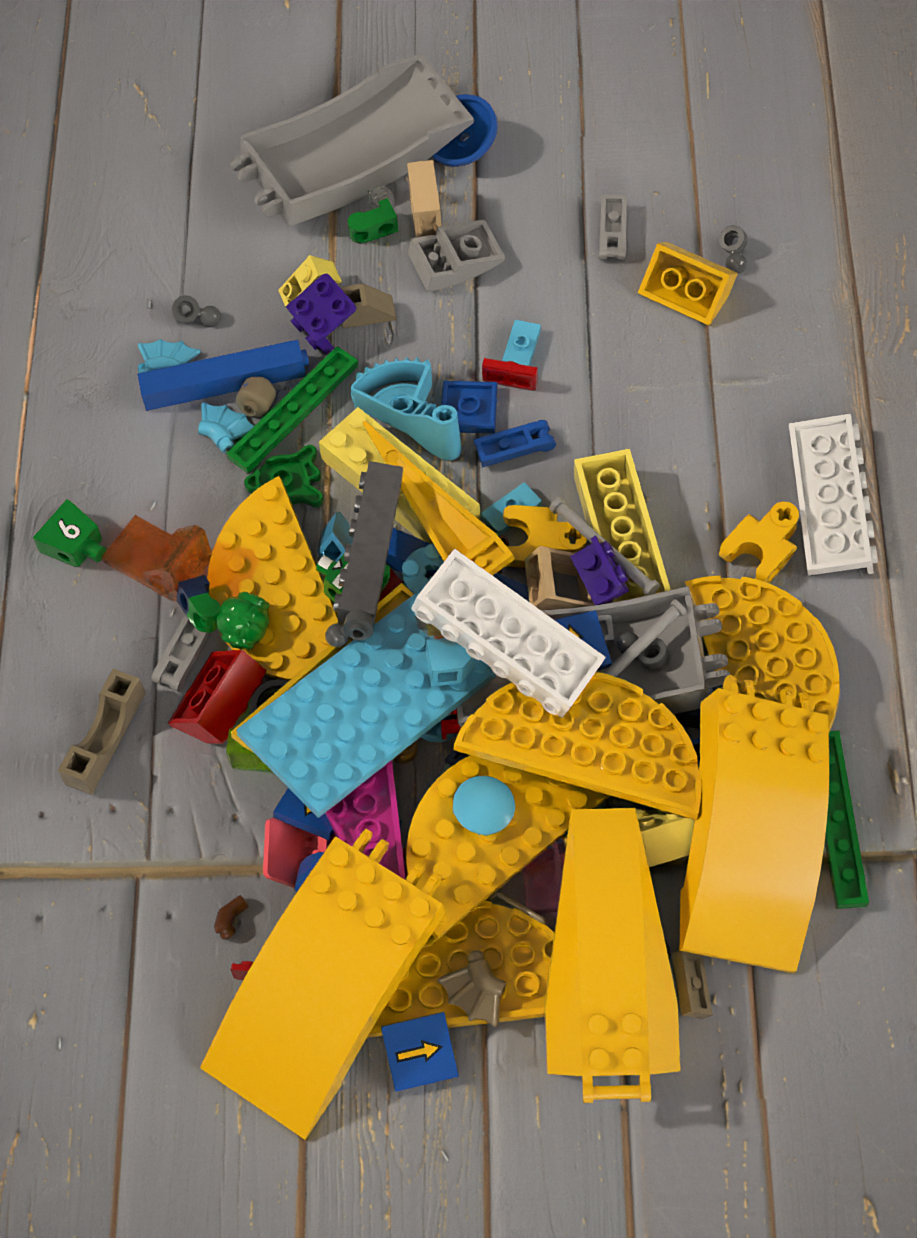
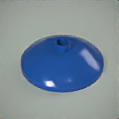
(480, 134)

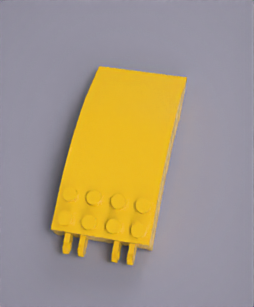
(756, 828)
(322, 982)

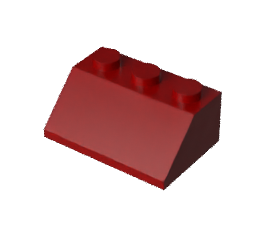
(218, 696)

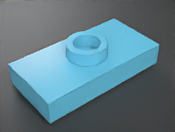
(522, 342)
(519, 496)

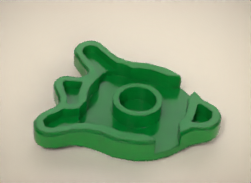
(296, 473)

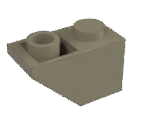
(371, 304)

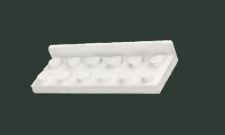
(832, 495)
(507, 633)

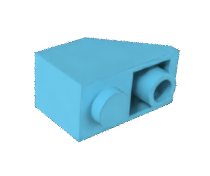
(447, 662)

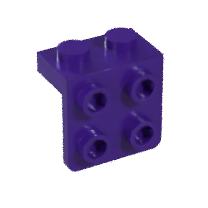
(320, 311)

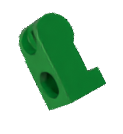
(373, 223)

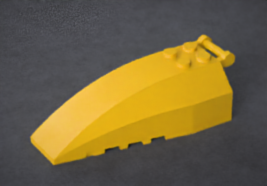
(609, 969)

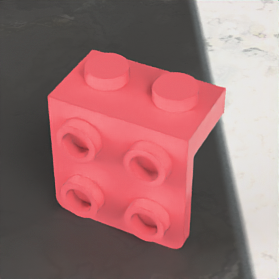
(286, 849)

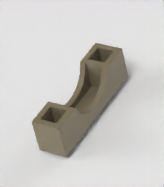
(117, 706)

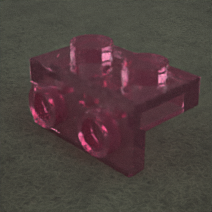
(543, 880)

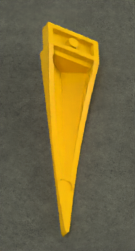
(442, 517)

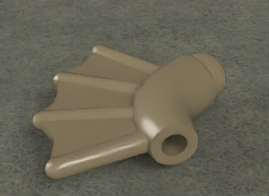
(475, 989)

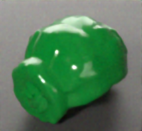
(243, 620)

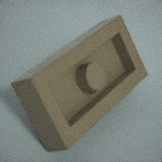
(692, 985)

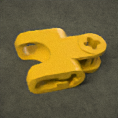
(542, 530)
(765, 540)

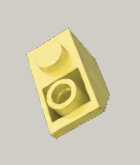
(305, 275)

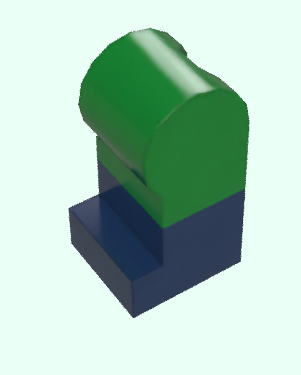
(197, 604)

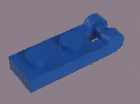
(514, 443)

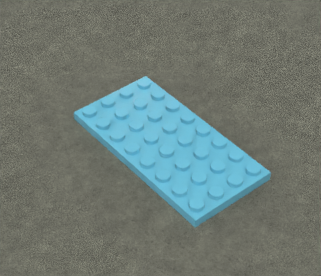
(356, 712)

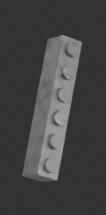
(370, 541)

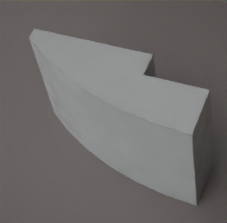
(455, 254)

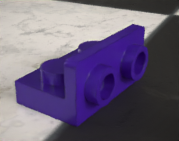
(599, 573)

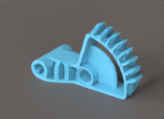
(406, 405)

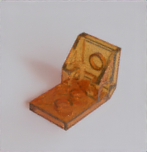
(158, 557)

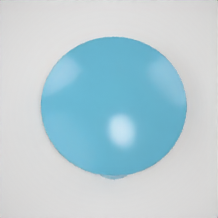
(483, 805)

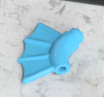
(164, 354)
(223, 425)

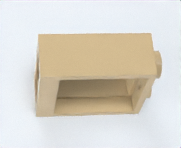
(424, 198)
(540, 579)

